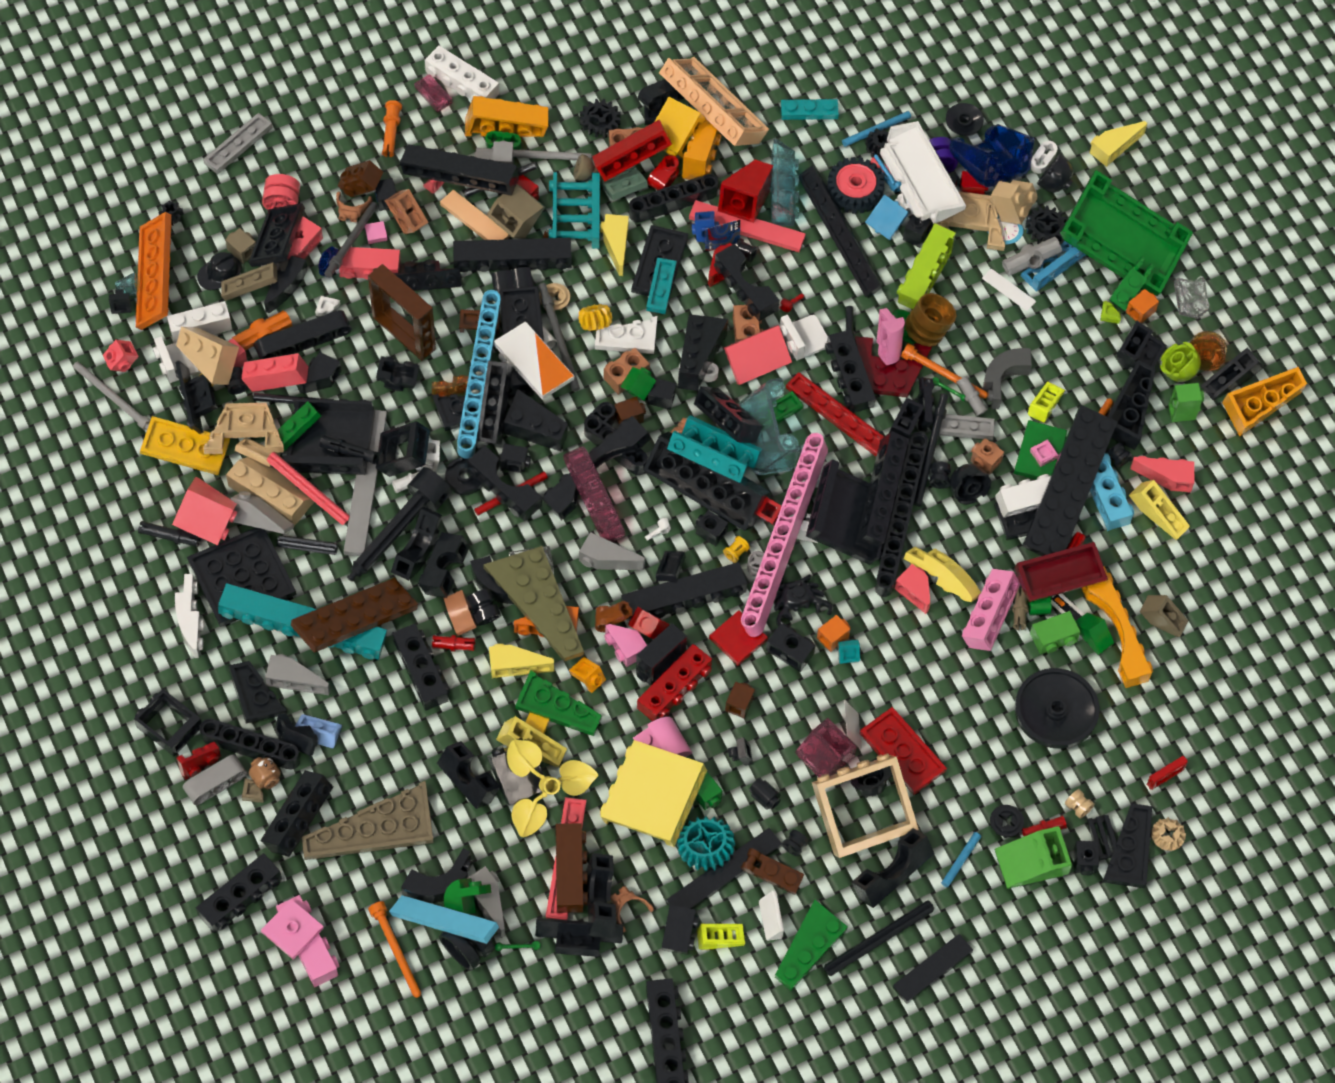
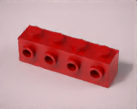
(632, 150)
(675, 683)

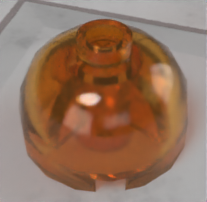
(1211, 349)

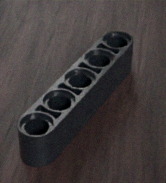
(664, 201)
(303, 335)
(243, 736)

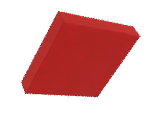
(735, 641)

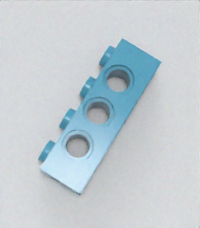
(1112, 516)

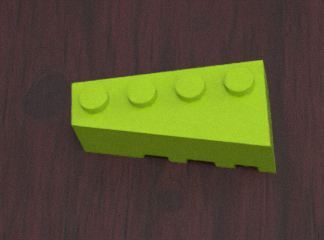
(927, 266)

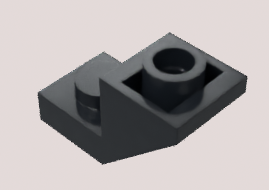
(300, 736)

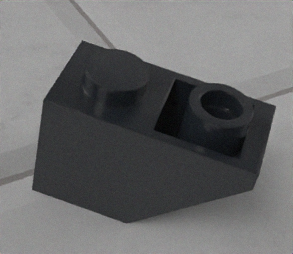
(321, 373)

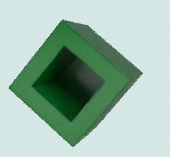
(638, 382)
(709, 793)

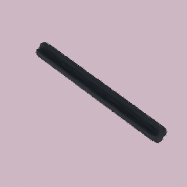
(878, 938)

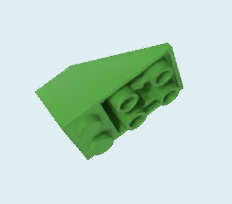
(1034, 858)

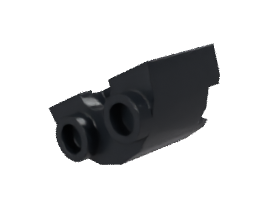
(397, 375)

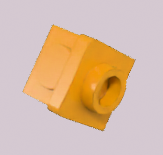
(588, 673)

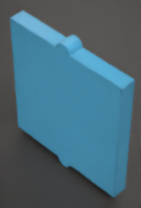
(887, 217)

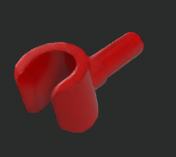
(787, 305)

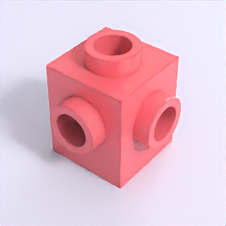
(120, 355)

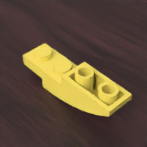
(949, 573)

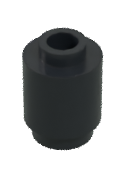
(765, 794)

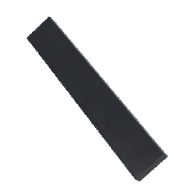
(715, 880)

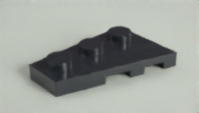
(253, 695)

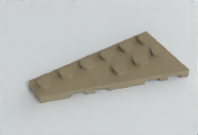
(382, 826)

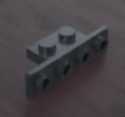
(428, 275)
(197, 396)
(574, 936)

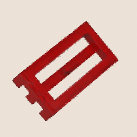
(1167, 772)

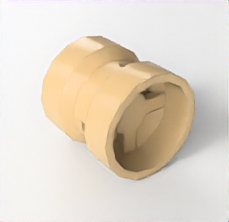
(1079, 803)

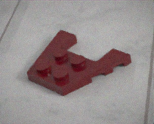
(890, 379)

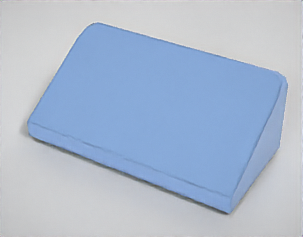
(325, 730)

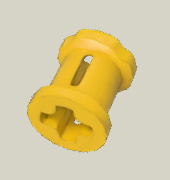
(739, 543)

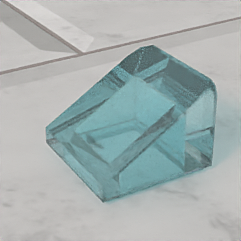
(128, 284)

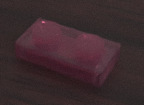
(433, 93)

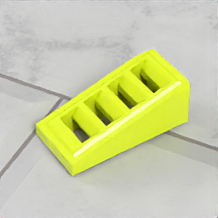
(1045, 402)
(712, 943)

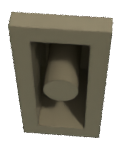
(1164, 614)

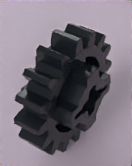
(600, 117)
(1045, 224)

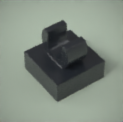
(119, 302)
(741, 752)

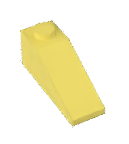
(1116, 141)
(615, 238)
(1159, 508)
(515, 661)
(516, 728)

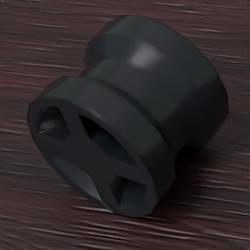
(1119, 455)
(795, 842)

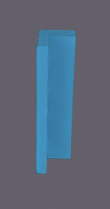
(1058, 266)

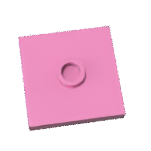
(292, 929)

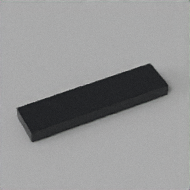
(932, 968)

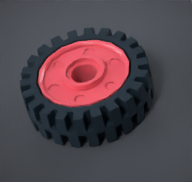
(850, 173)

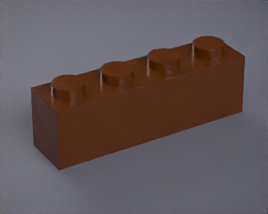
(569, 868)

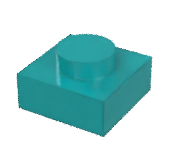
(849, 651)

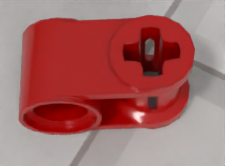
(664, 173)

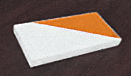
(533, 360)

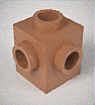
(987, 455)

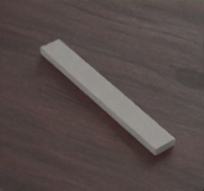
(363, 496)

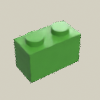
(1185, 402)
(1055, 633)

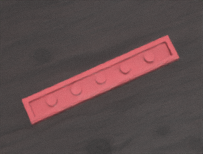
(758, 230)
(572, 813)

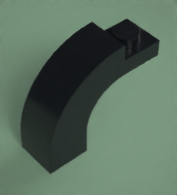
(417, 550)
(485, 580)
(433, 888)

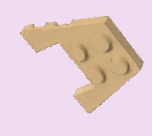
(978, 215)
(244, 421)

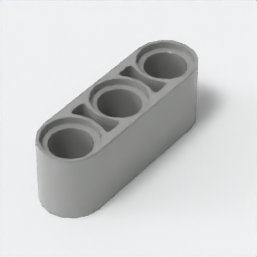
(214, 779)

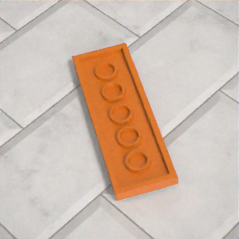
(153, 271)

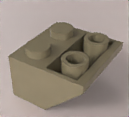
(516, 213)

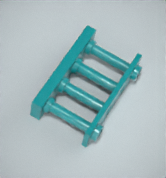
(592, 202)
(714, 449)

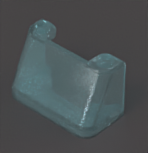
(778, 450)

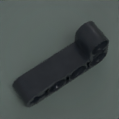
(632, 461)

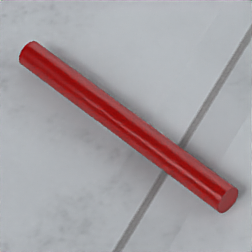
(494, 502)

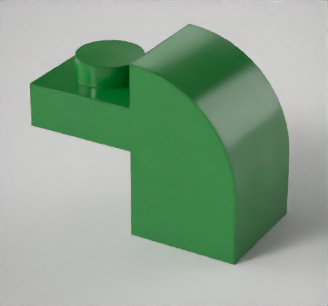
(460, 895)

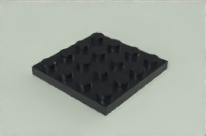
(242, 562)

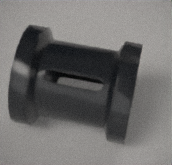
(749, 251)

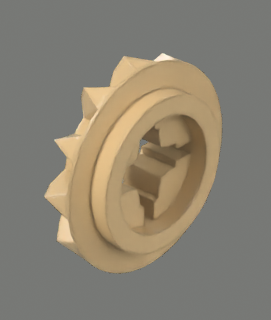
(563, 297)
(1166, 842)

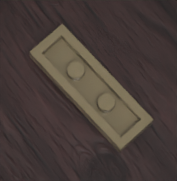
(249, 281)

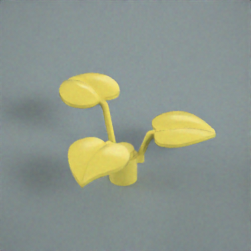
(523, 758)

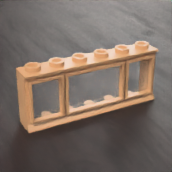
(714, 101)

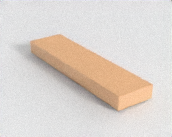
(473, 217)

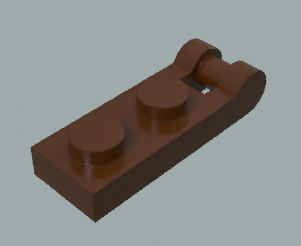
(772, 871)

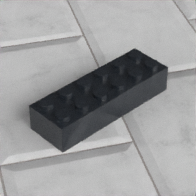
(714, 491)

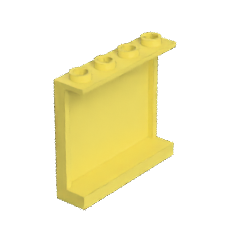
(653, 792)

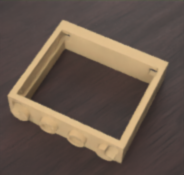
(875, 838)

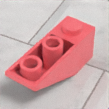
(1171, 474)

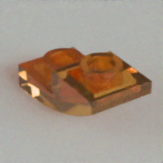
(457, 386)

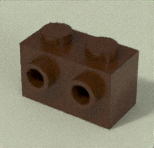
(360, 178)

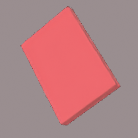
(758, 355)

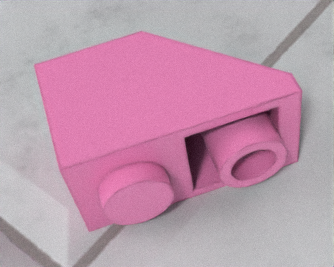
(625, 642)

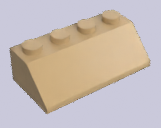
(269, 486)

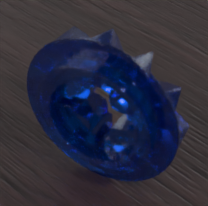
(325, 258)

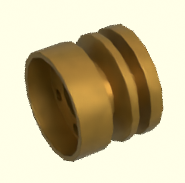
(930, 319)

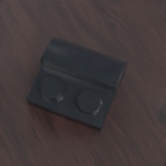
(1140, 346)

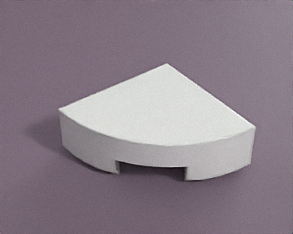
(326, 306)

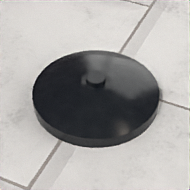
(1057, 708)

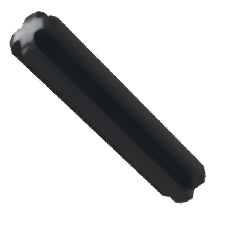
(307, 544)

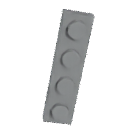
(237, 143)

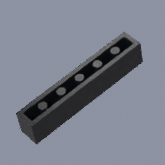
(459, 169)
(512, 254)
(689, 591)

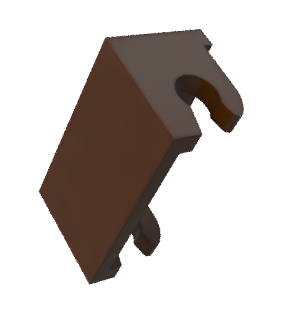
(470, 318)

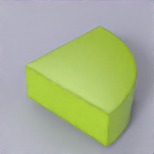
(1109, 313)

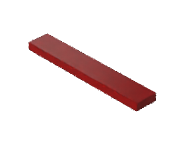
(835, 413)

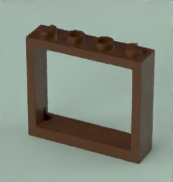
(416, 338)

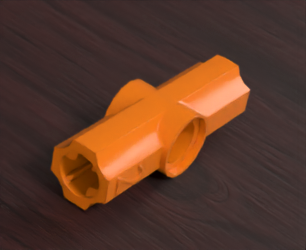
(262, 328)

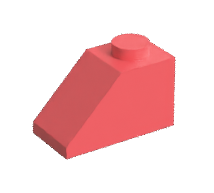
(914, 586)

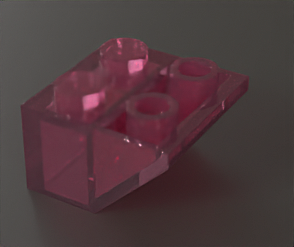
(826, 749)

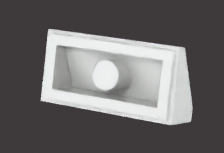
(771, 916)

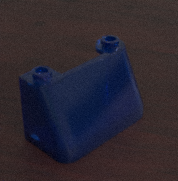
(1000, 158)

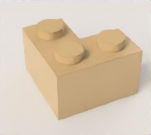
(1014, 200)

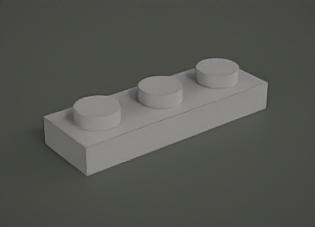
(967, 427)

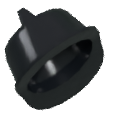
(219, 268)
(872, 783)

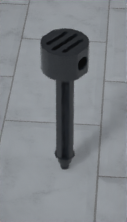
(428, 491)

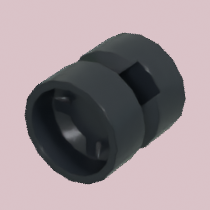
(483, 607)

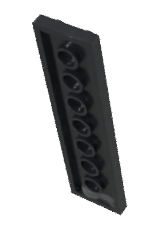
(1070, 482)

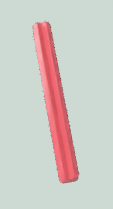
(308, 488)

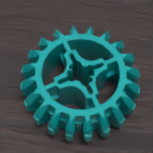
(717, 837)

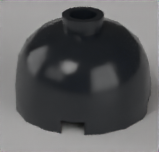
(1057, 175)
(969, 483)

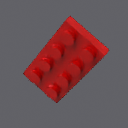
(894, 736)

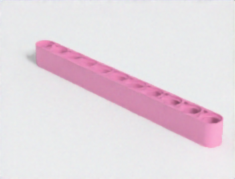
(784, 542)

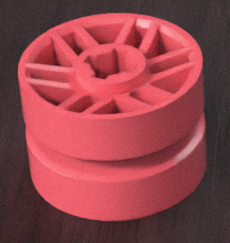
(280, 191)

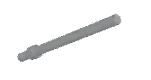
(541, 154)
(143, 421)

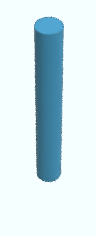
(961, 859)

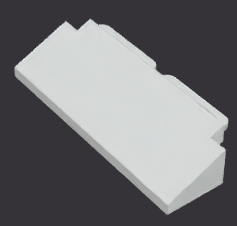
(921, 173)

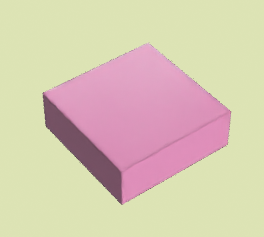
(375, 232)
(1044, 453)

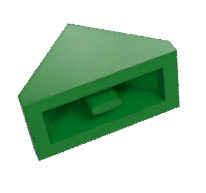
(1095, 632)

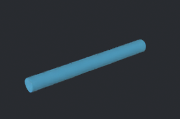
(886, 124)

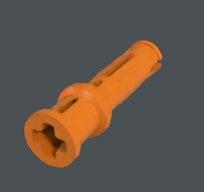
(391, 121)

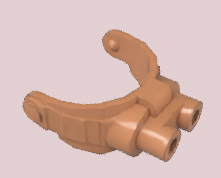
(351, 212)
(624, 896)

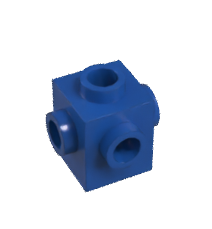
(703, 221)

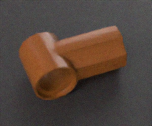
(611, 615)

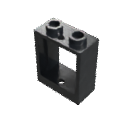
(417, 447)
(660, 654)
(182, 736)

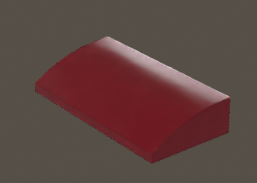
(1061, 572)

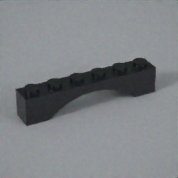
(626, 439)

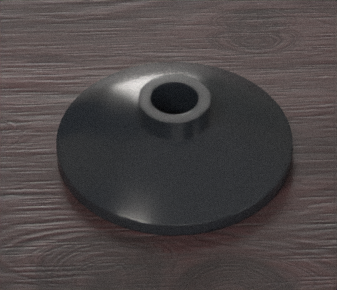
(964, 113)

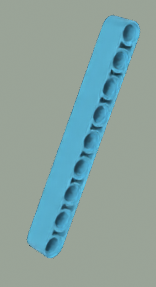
(478, 365)

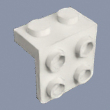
(803, 336)
(168, 356)

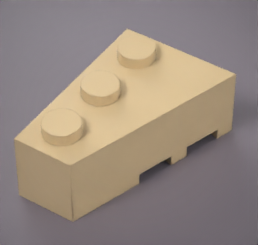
(208, 353)

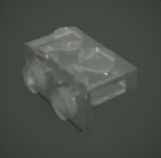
(1191, 297)

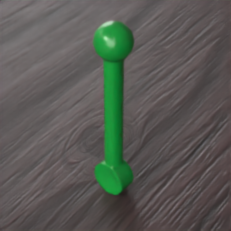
(936, 382)
(535, 946)

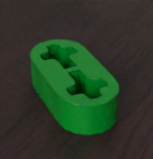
(502, 136)

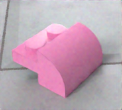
(890, 336)
(666, 736)

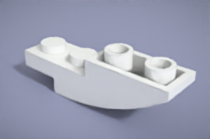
(188, 616)

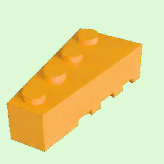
(505, 116)
(701, 151)
(1259, 400)

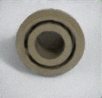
(584, 168)

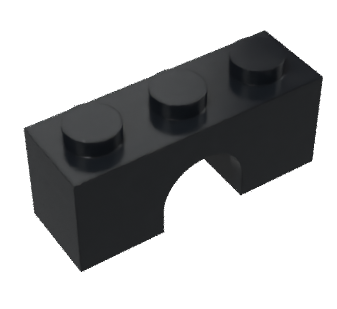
(447, 550)
(457, 766)

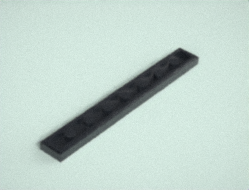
(840, 231)

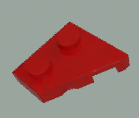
(200, 759)

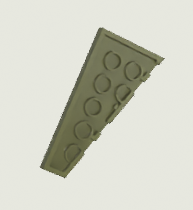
(535, 592)

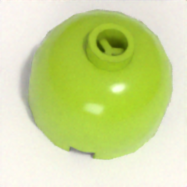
(1181, 362)

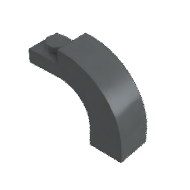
(1006, 364)

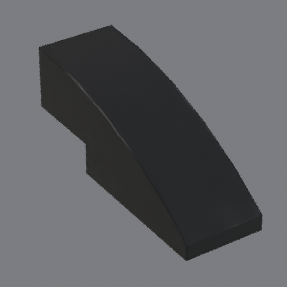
(286, 283)

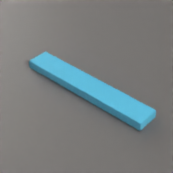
(444, 919)

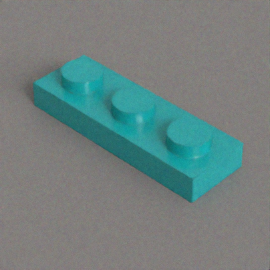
(809, 109)
(661, 285)

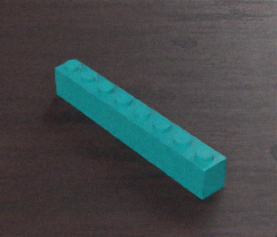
(277, 614)

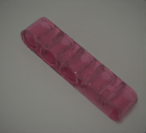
(594, 494)

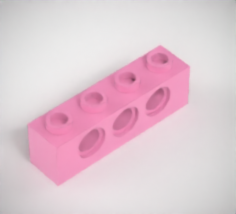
(991, 609)

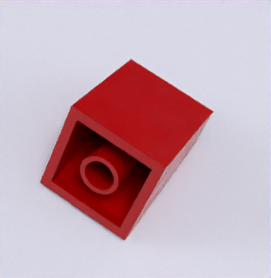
(746, 191)

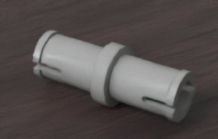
(971, 396)

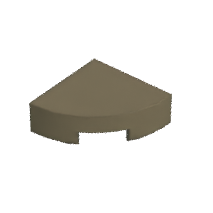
(252, 792)

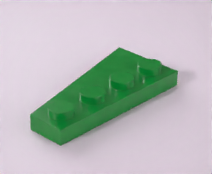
(549, 702)
(813, 940)

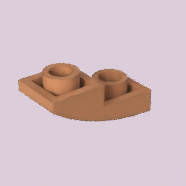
(459, 613)

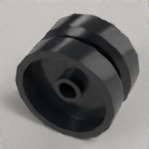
(465, 950)

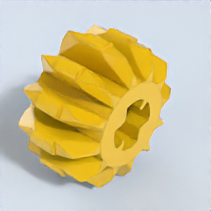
(595, 317)

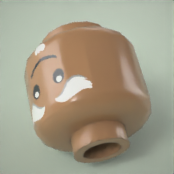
(264, 773)

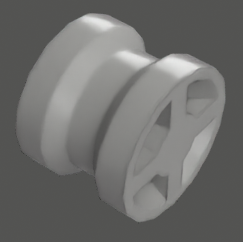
(754, 558)

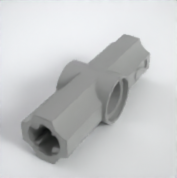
(1031, 256)

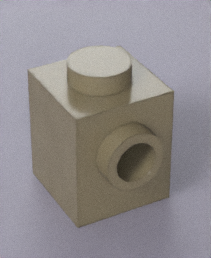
(240, 245)

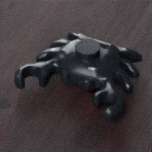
(799, 595)

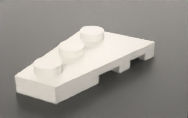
(629, 336)

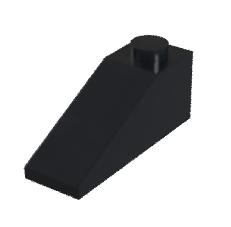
(1233, 374)

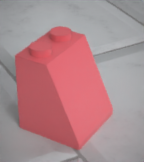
(205, 512)

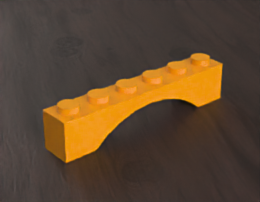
(1133, 667)

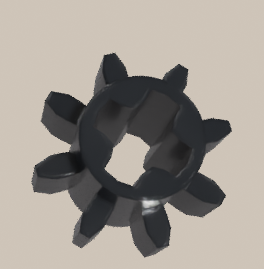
(173, 209)

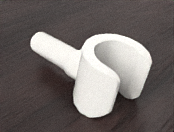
(664, 527)

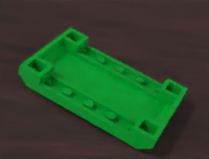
(1121, 230)

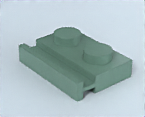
(624, 183)

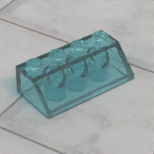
(783, 185)

